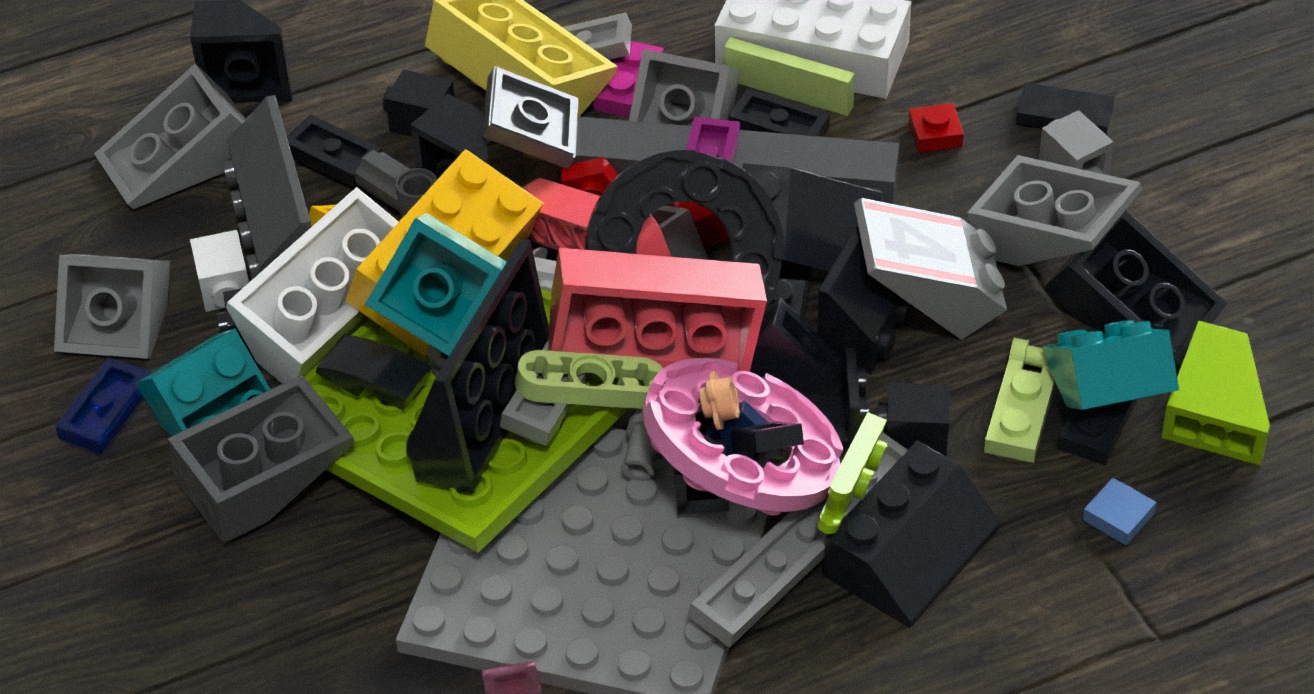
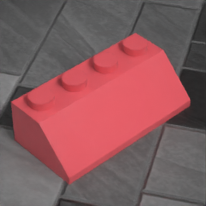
(655, 307)

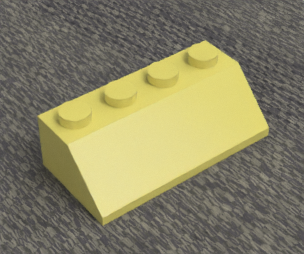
(519, 40)

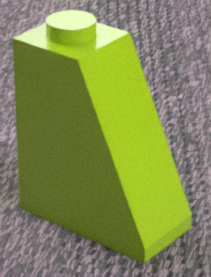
(1219, 397)

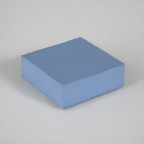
(1119, 511)

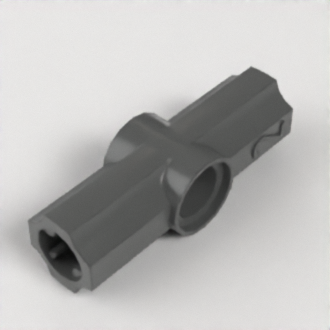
(393, 181)

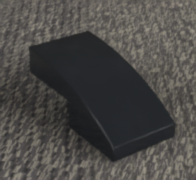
(374, 366)

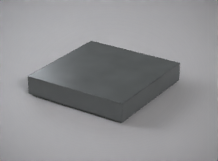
(530, 117)

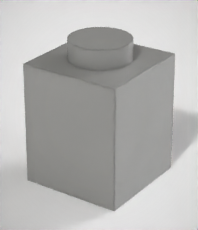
(1076, 144)

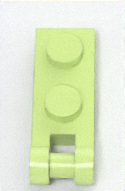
(1021, 404)

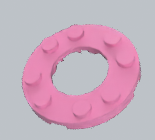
(675, 434)

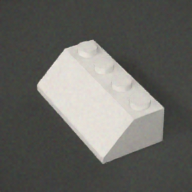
(298, 301)

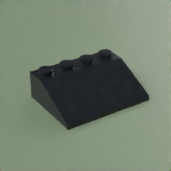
(466, 401)

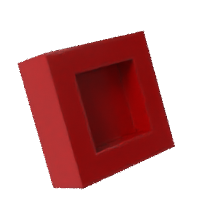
(935, 127)
(589, 175)

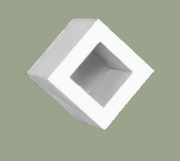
(219, 267)

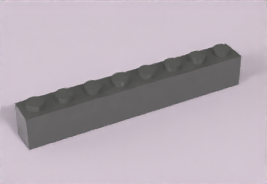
(628, 142)

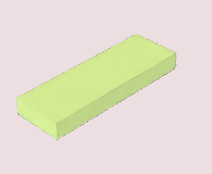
(791, 76)

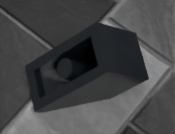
(796, 353)

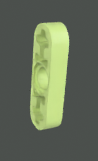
(556, 363)

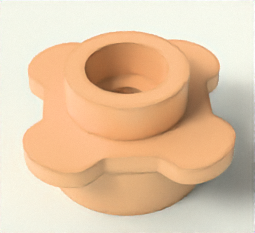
(719, 400)

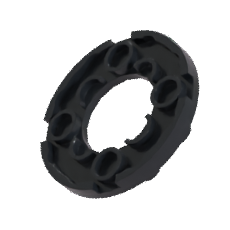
(698, 179)

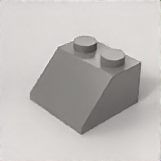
(681, 88)
(110, 305)

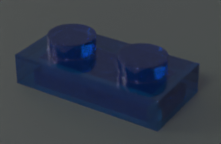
(102, 406)

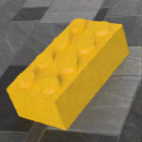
(467, 199)

